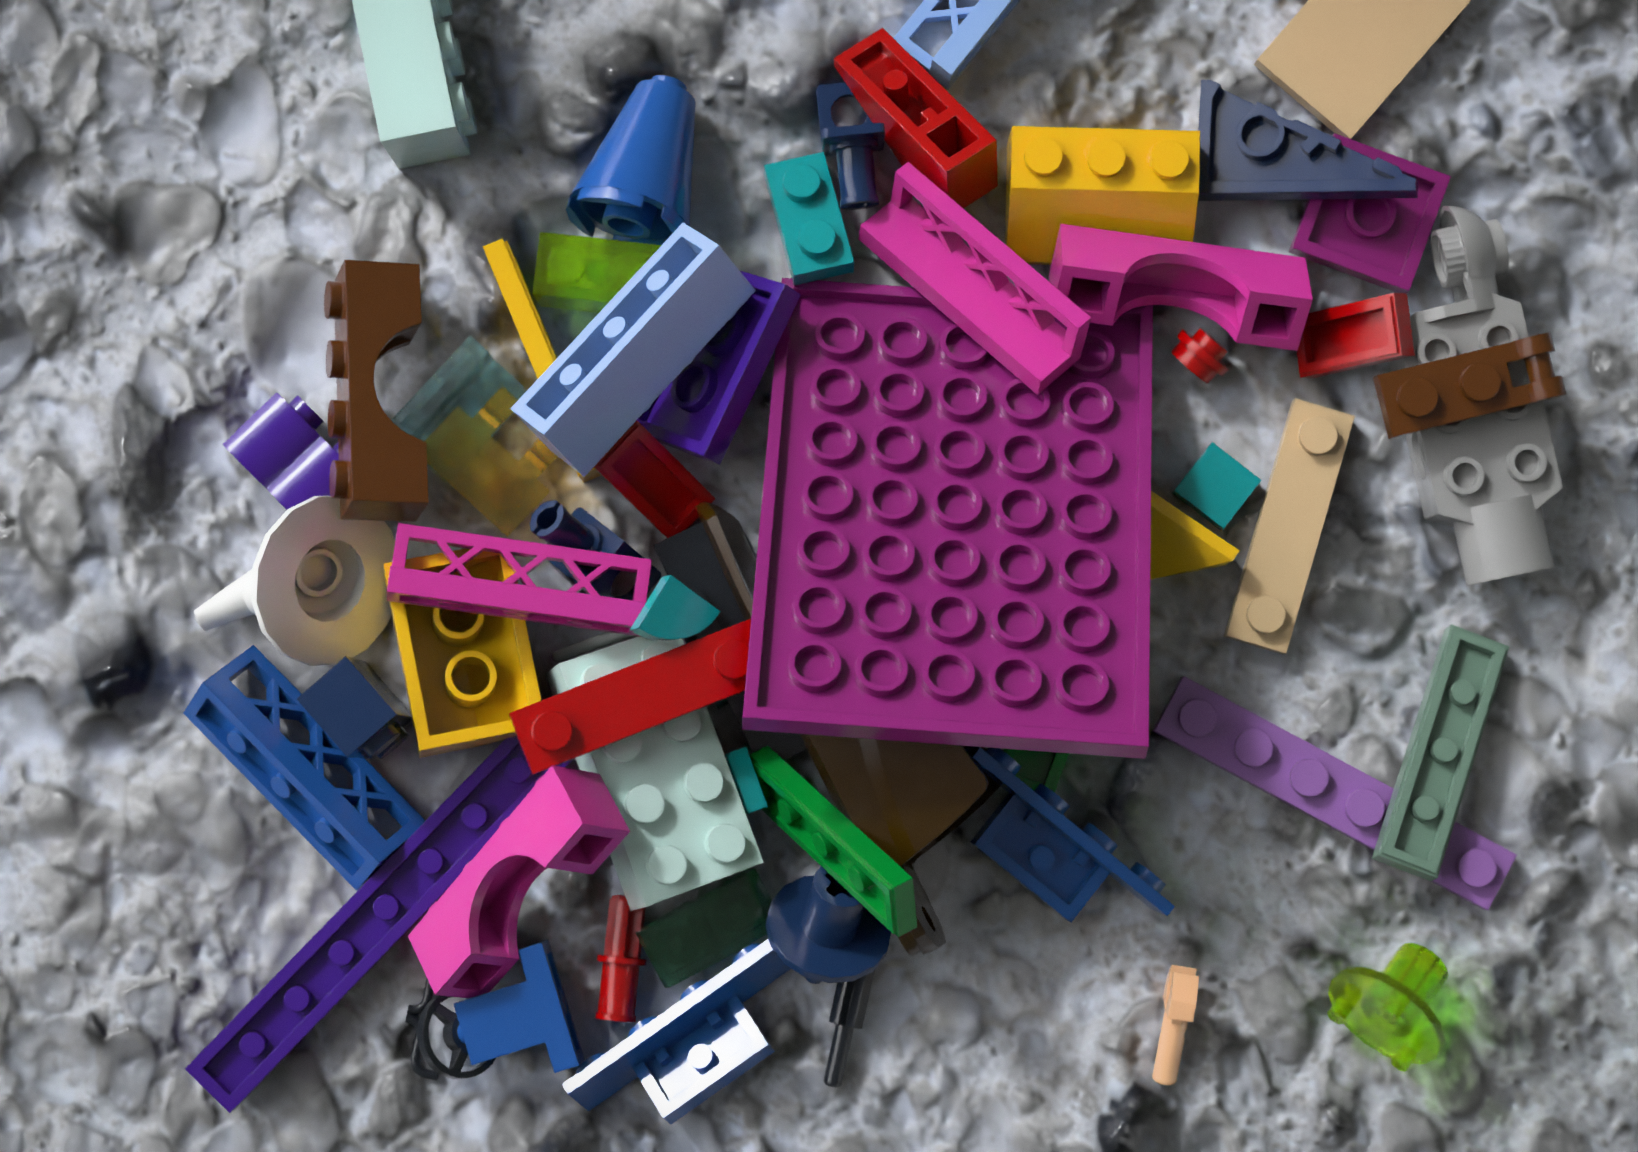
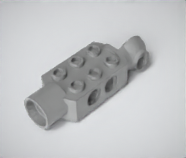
(1495, 468)

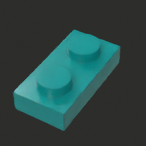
(808, 218)

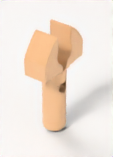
(1179, 1007)

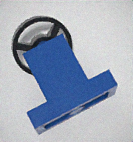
(506, 1020)

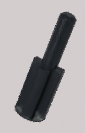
(847, 1013)

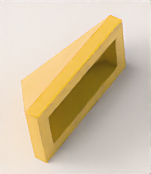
(1182, 543)

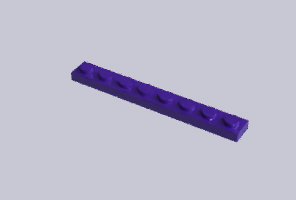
(363, 929)

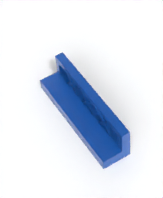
(294, 773)

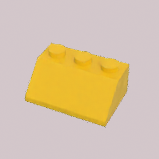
(1099, 181)
(462, 666)

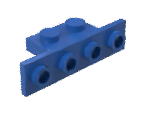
(1047, 850)
(692, 1045)

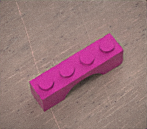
(1245, 291)
(472, 929)

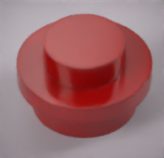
(1201, 354)

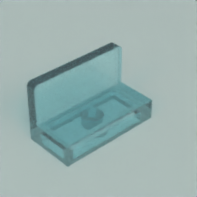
(463, 380)

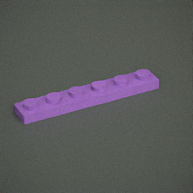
(1316, 783)

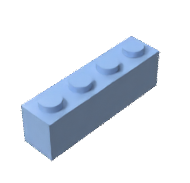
(633, 349)

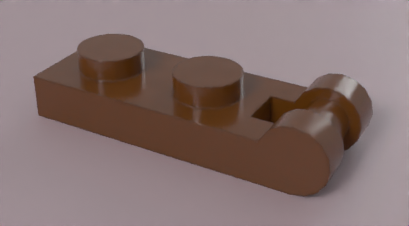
(1466, 386)

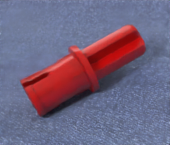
(620, 962)

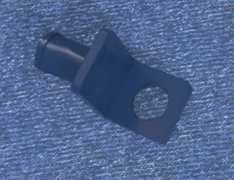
(852, 149)
(584, 532)

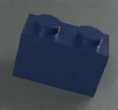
(357, 710)

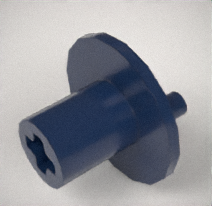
(825, 931)

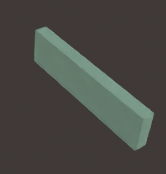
(1440, 753)

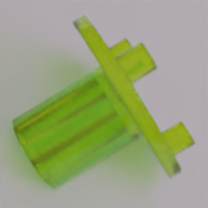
(1392, 1006)

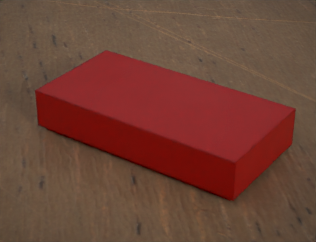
(1356, 336)
(653, 481)

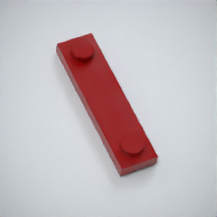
(633, 698)

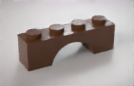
(379, 465)

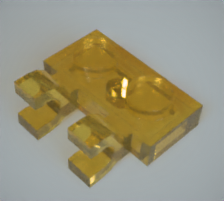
(483, 468)

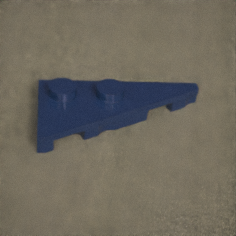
(1262, 156)

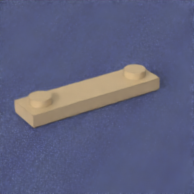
(1289, 526)

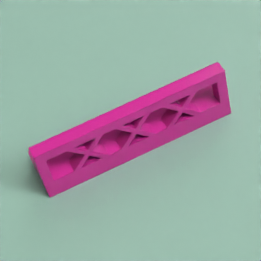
(973, 281)
(512, 599)

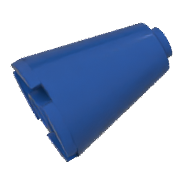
(643, 168)

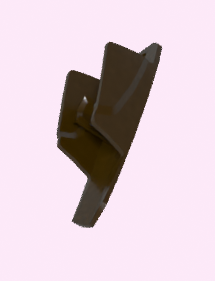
(891, 790)

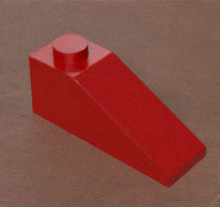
(920, 118)

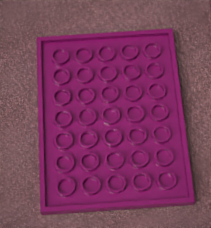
(950, 539)

